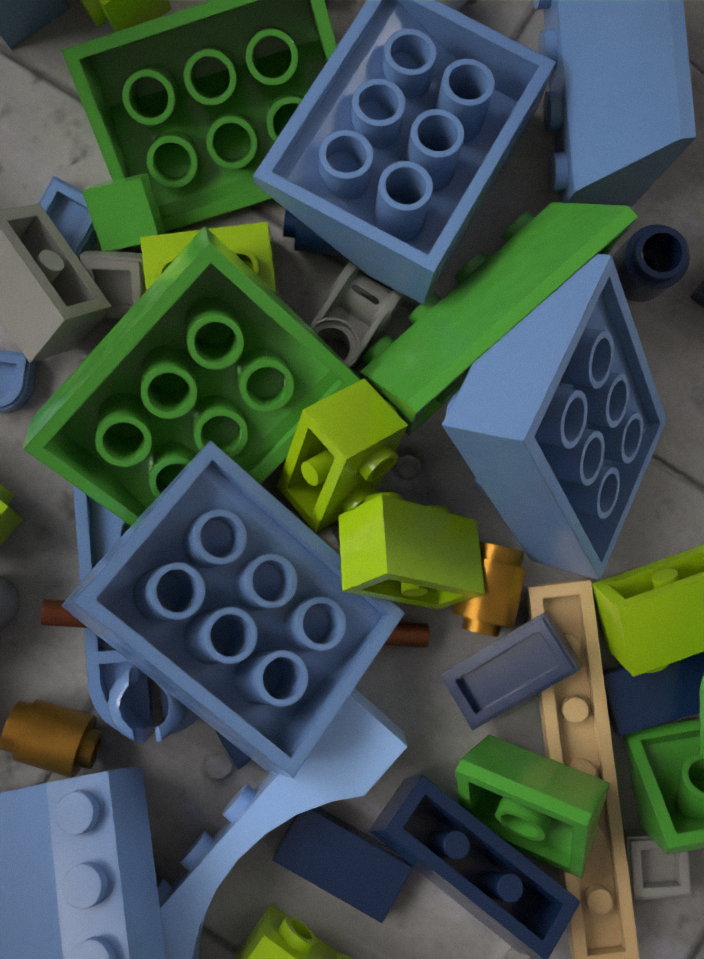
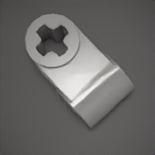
(356, 312)

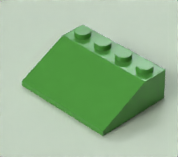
(201, 97)
(493, 295)
(186, 366)

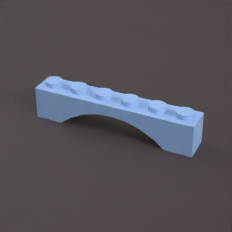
(342, 766)

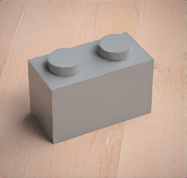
(44, 288)

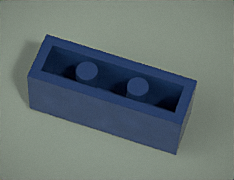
(475, 867)

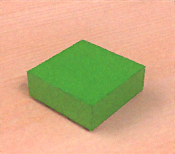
(123, 211)

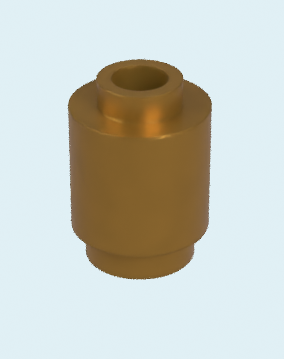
(503, 591)
(51, 737)

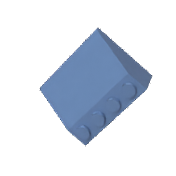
(615, 96)
(404, 137)
(563, 421)
(236, 612)
(79, 870)

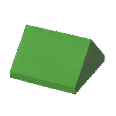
(669, 784)
(533, 802)

